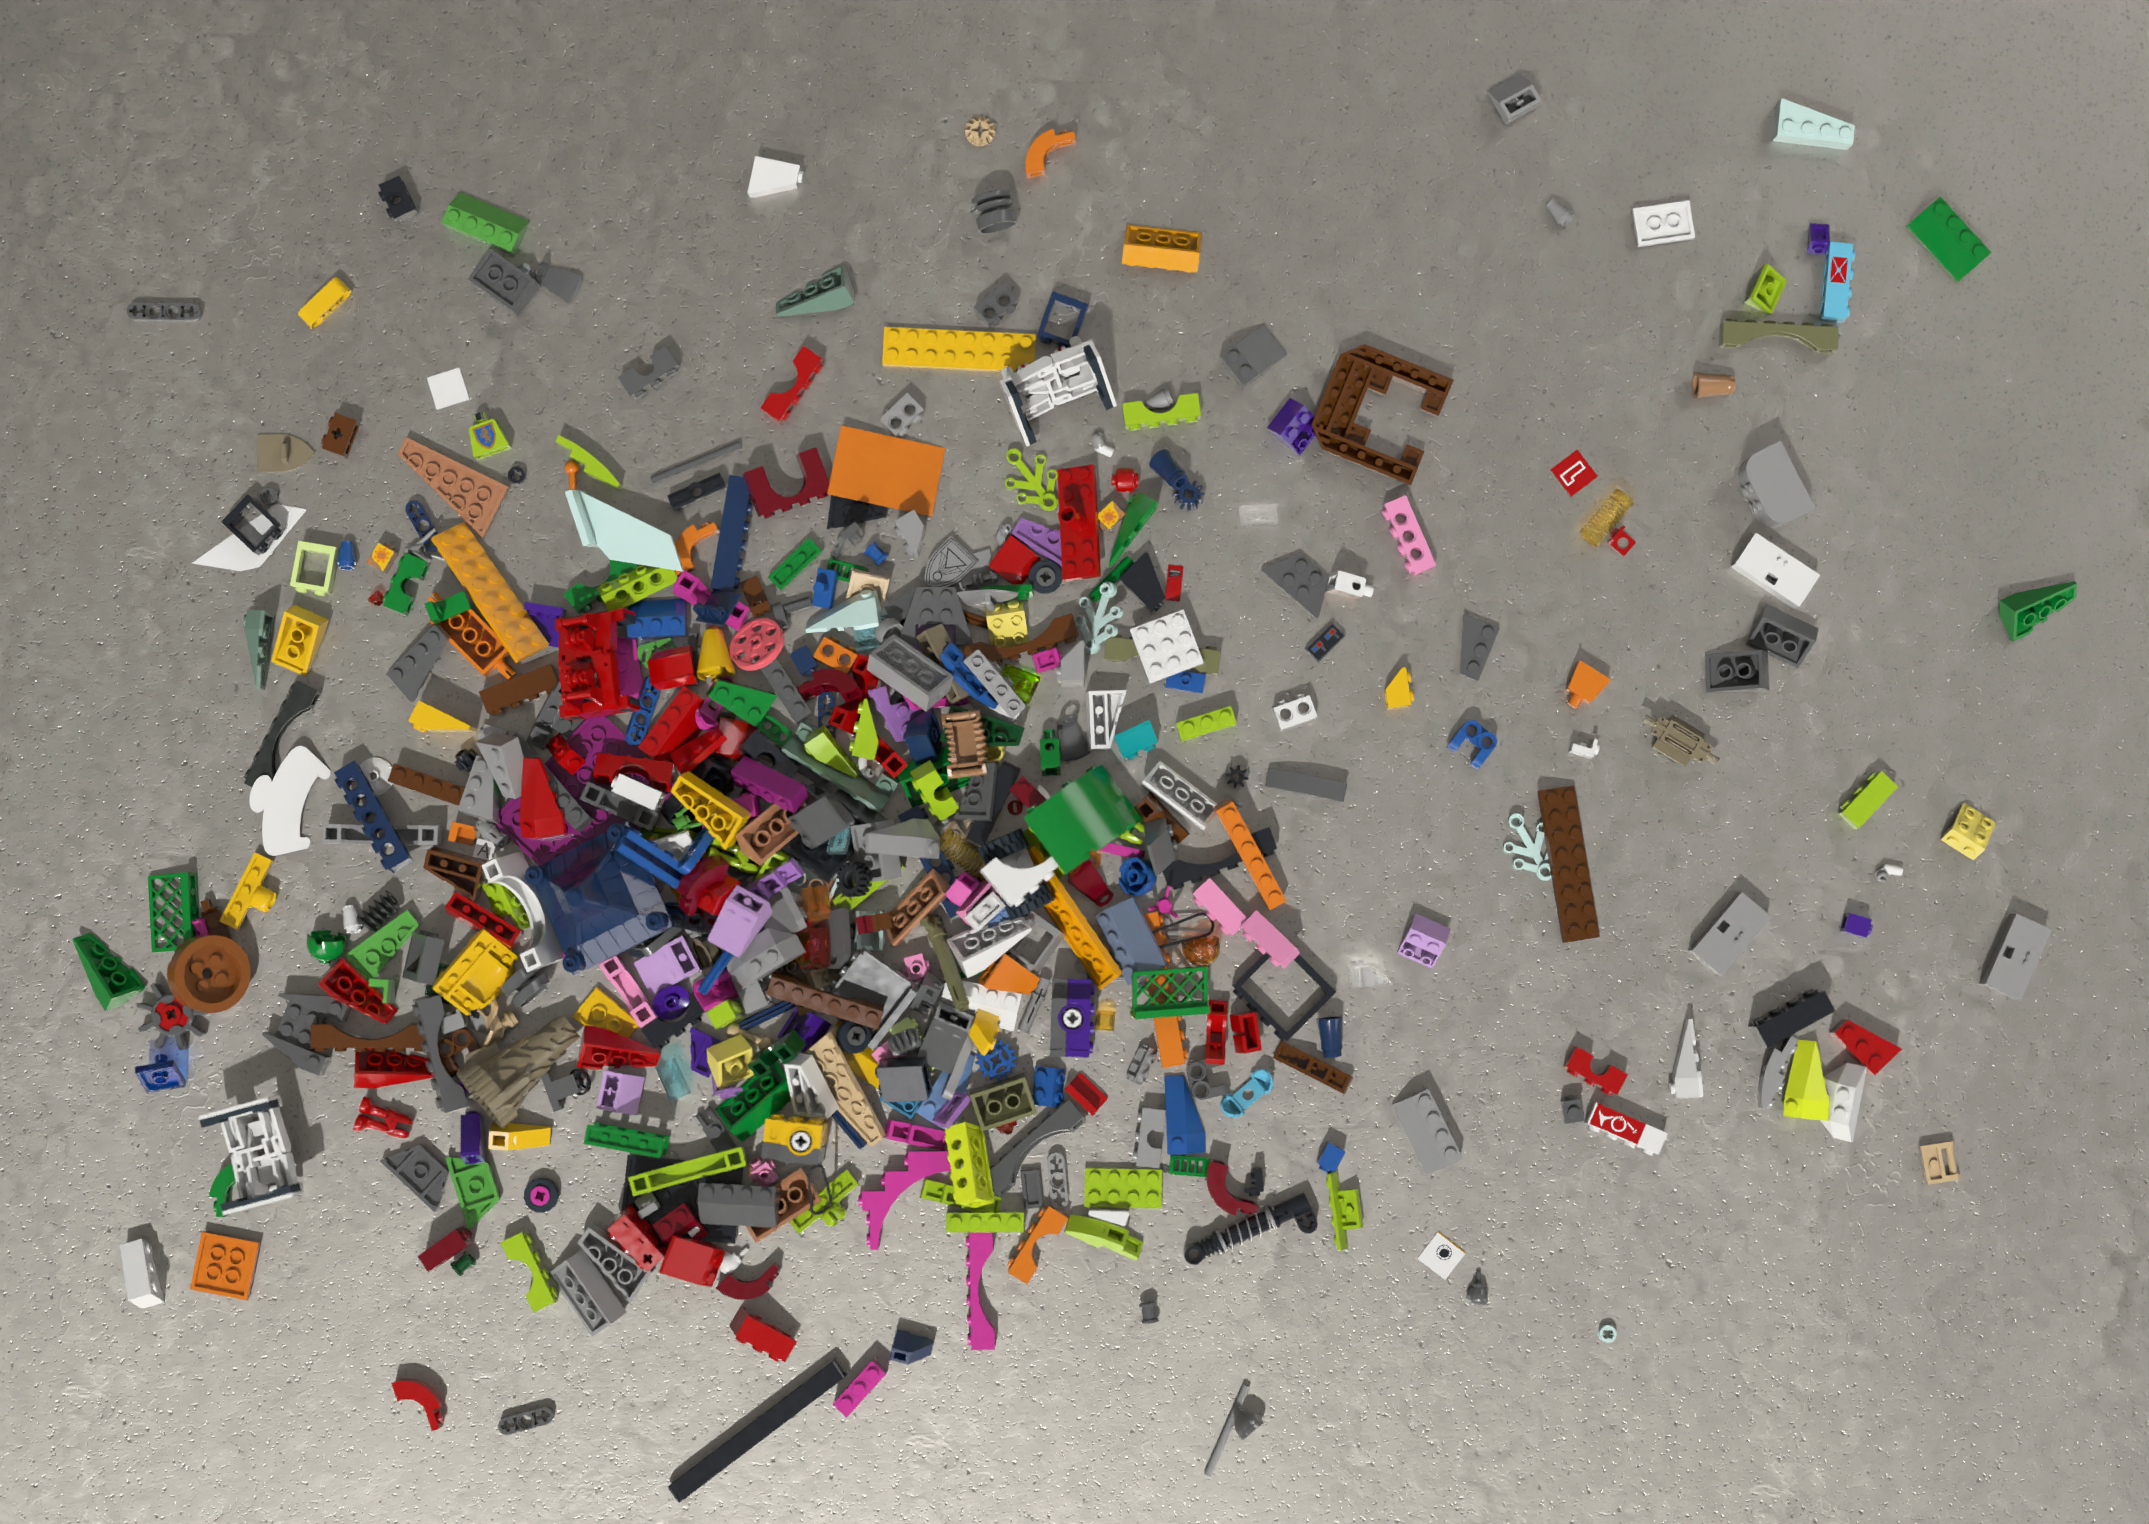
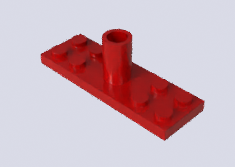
(1079, 523)

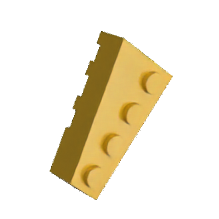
(712, 808)

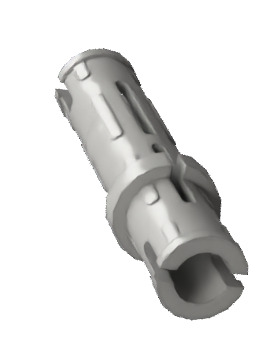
(1043, 985)

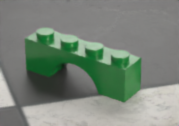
(584, 597)

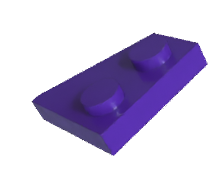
(699, 1043)

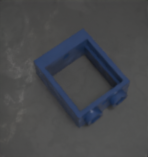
(1066, 302)

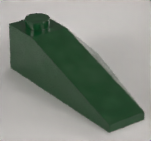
(997, 731)

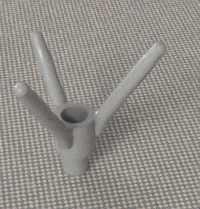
(420, 550)

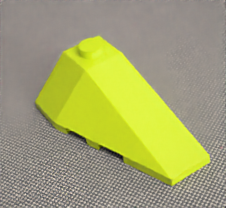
(1806, 1087)

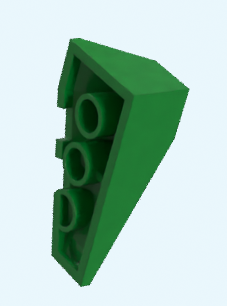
(1137, 514)
(2028, 608)
(109, 978)

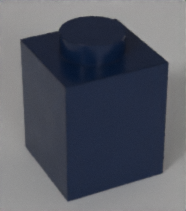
(804, 660)

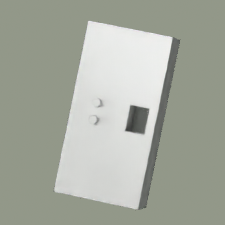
(1775, 571)

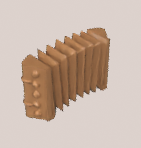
(966, 744)

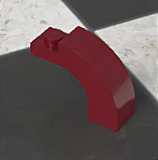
(1215, 1178)

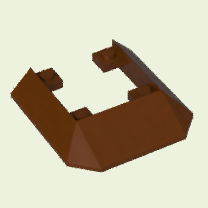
(1372, 370)

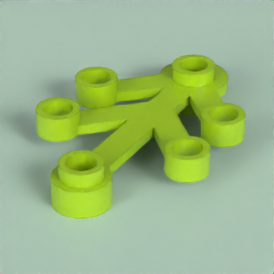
(1033, 483)

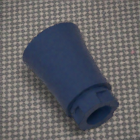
(1168, 468)
(1330, 1035)

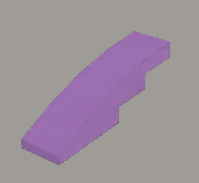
(775, 879)

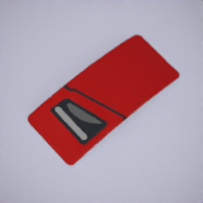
(1174, 583)

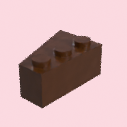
(456, 869)

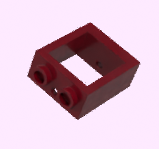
(446, 1248)

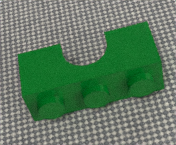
(409, 568)

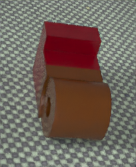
(874, 923)

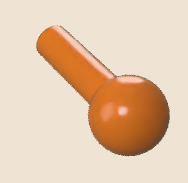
(572, 468)

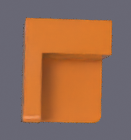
(462, 833)

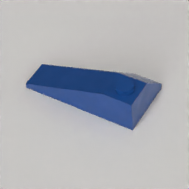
(1183, 1123)

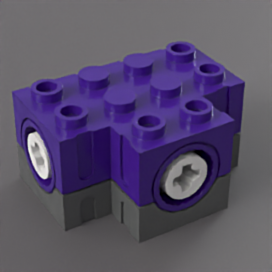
(1071, 1017)

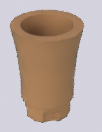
(1712, 384)

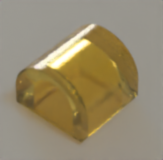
(1105, 1020)

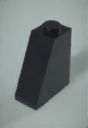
(1143, 583)

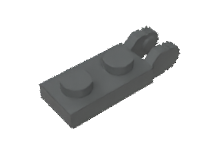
(716, 1132)

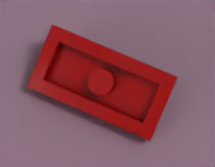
(1086, 1093)

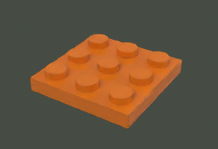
(225, 1265)

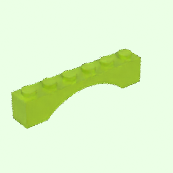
(688, 1170)

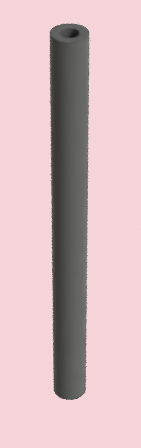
(695, 462)

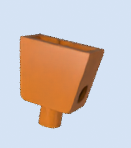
(1585, 684)

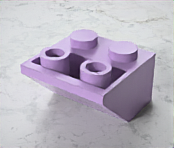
(1424, 941)
(620, 1092)

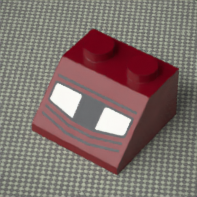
(680, 1223)

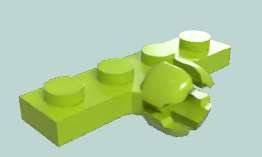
(839, 1189)

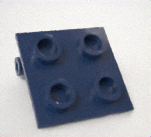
(717, 607)

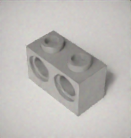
(898, 412)

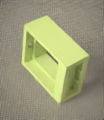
(331, 569)

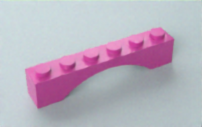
(982, 1331)

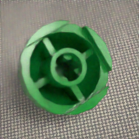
(326, 946)

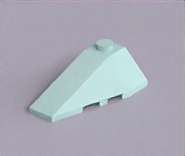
(859, 612)

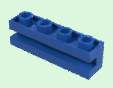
(649, 857)

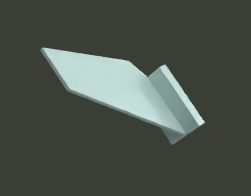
(621, 534)

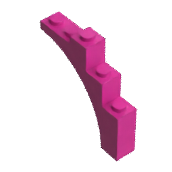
(920, 1165)

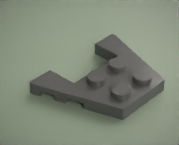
(935, 606)

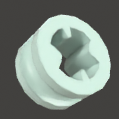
(1607, 1327)

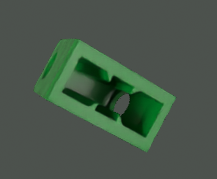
(1050, 759)

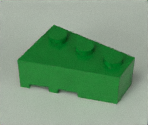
(742, 700)

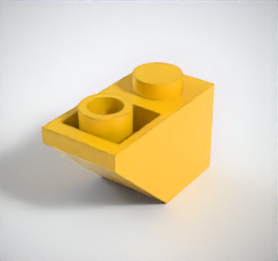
(1397, 692)
(983, 1030)

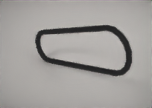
(1189, 939)
(810, 1193)

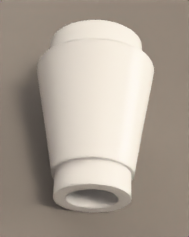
(350, 921)

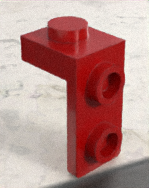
(565, 754)

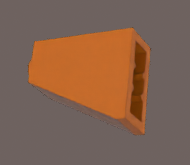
(1008, 976)

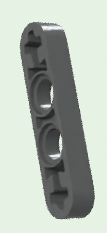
(164, 312)

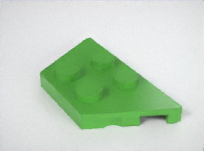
(474, 1188)

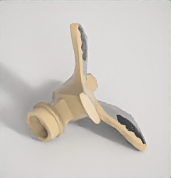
(491, 1024)

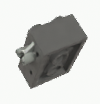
(505, 282)

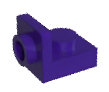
(1818, 238)

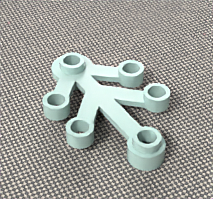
(1098, 619)
(1532, 850)

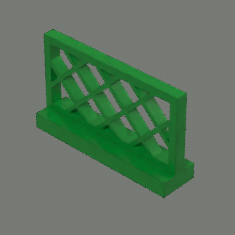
(188, 907)
(1167, 1008)

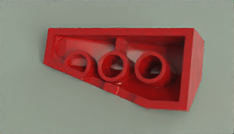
(538, 807)
(716, 894)
(388, 1068)

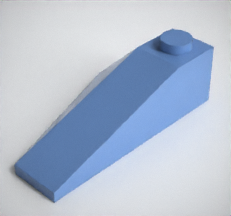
(935, 1102)

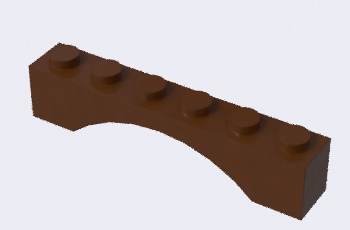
(1060, 630)
(799, 993)
(329, 1036)

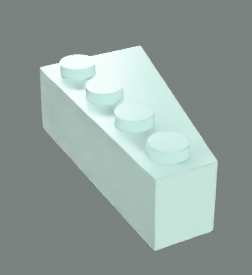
(1809, 127)

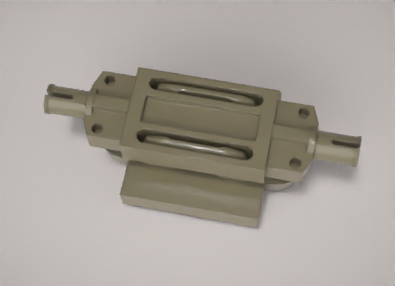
(1679, 740)

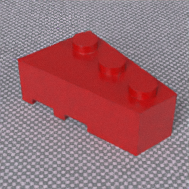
(1864, 1046)
(762, 1335)

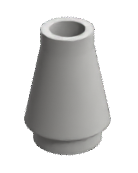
(1560, 212)
(1159, 400)

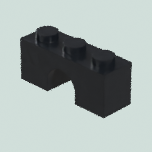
(759, 745)

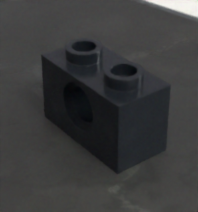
(405, 208)

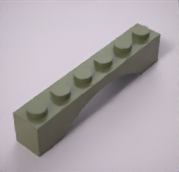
(1818, 338)
(1121, 649)

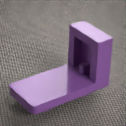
(727, 1092)

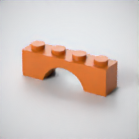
(1050, 1222)

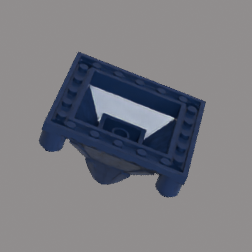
(599, 901)

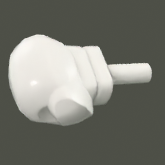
(731, 1261)

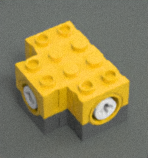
(785, 1142)

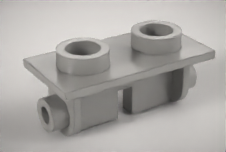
(1146, 1057)

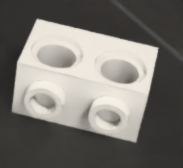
(1296, 716)

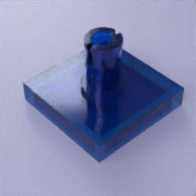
(160, 1075)

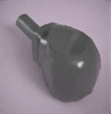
(1478, 1292)

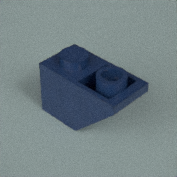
(910, 1347)

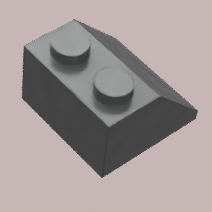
(1160, 844)

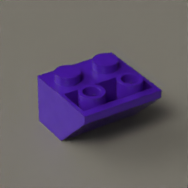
(1293, 426)
(808, 1027)

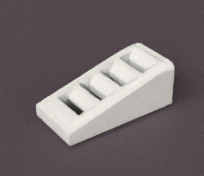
(1111, 1215)

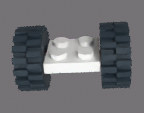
(1004, 848)

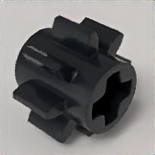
(465, 759)
(1232, 780)

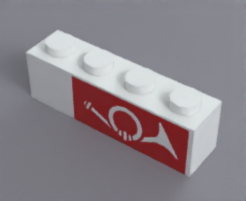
(1626, 1128)

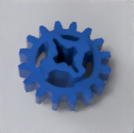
(1005, 1062)

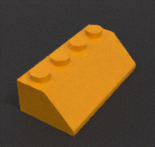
(1161, 248)

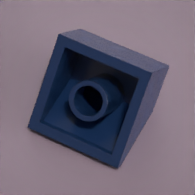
(924, 737)

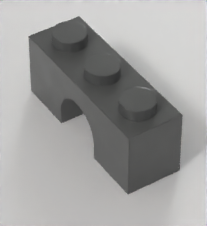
(638, 384)

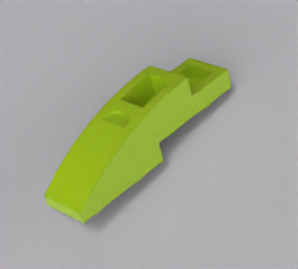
(1103, 1233)

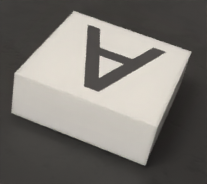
(484, 849)

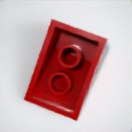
(692, 1261)

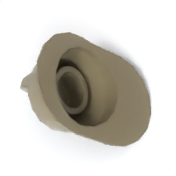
(707, 954)

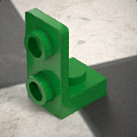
(447, 607)

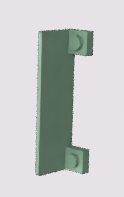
(859, 788)

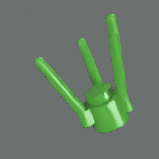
(683, 822)

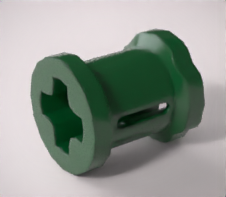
(463, 1263)

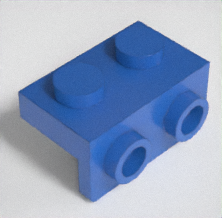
(1048, 1086)

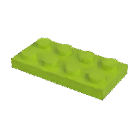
(1123, 1188)

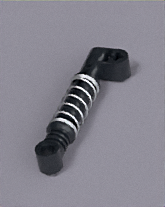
(1252, 1226)

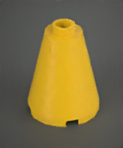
(714, 656)

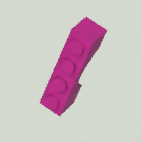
(694, 591)

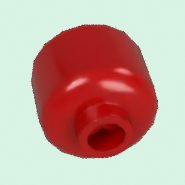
(1125, 480)

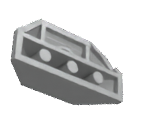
(763, 956)

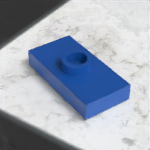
(1186, 682)

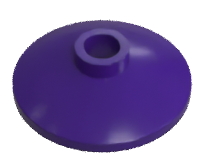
(673, 1008)

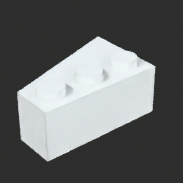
(1102, 717)
(140, 1274)

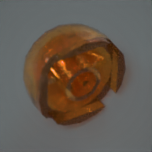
(1201, 951)

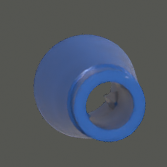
(346, 556)

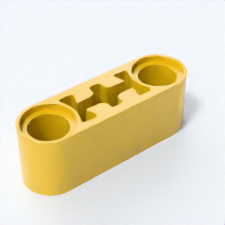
(324, 302)

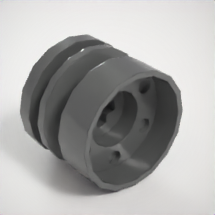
(994, 211)

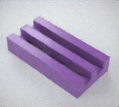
(951, 1110)

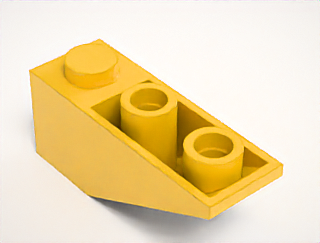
(518, 1136)

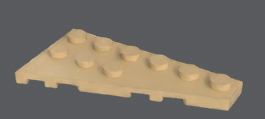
(846, 1089)

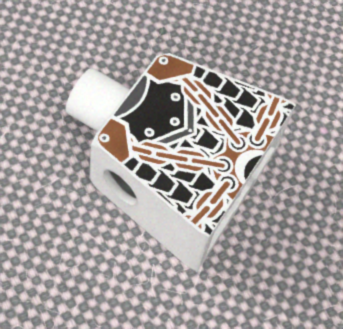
(1341, 584)

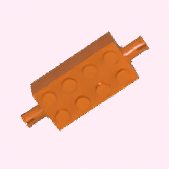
(476, 641)

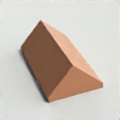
(766, 834)
(917, 905)
(792, 1203)

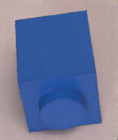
(1330, 1158)

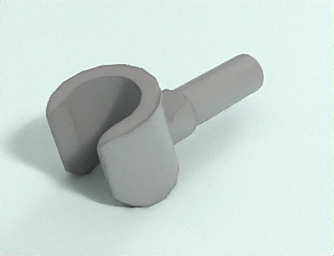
(1171, 933)

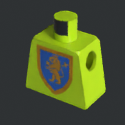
(487, 437)

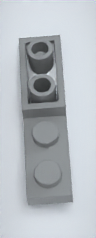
(1770, 1078)

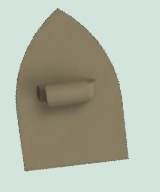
(281, 453)

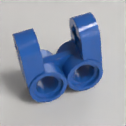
(1476, 740)

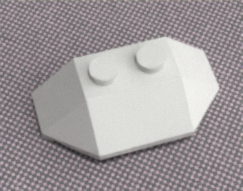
(1845, 1095)

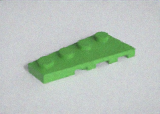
(376, 951)

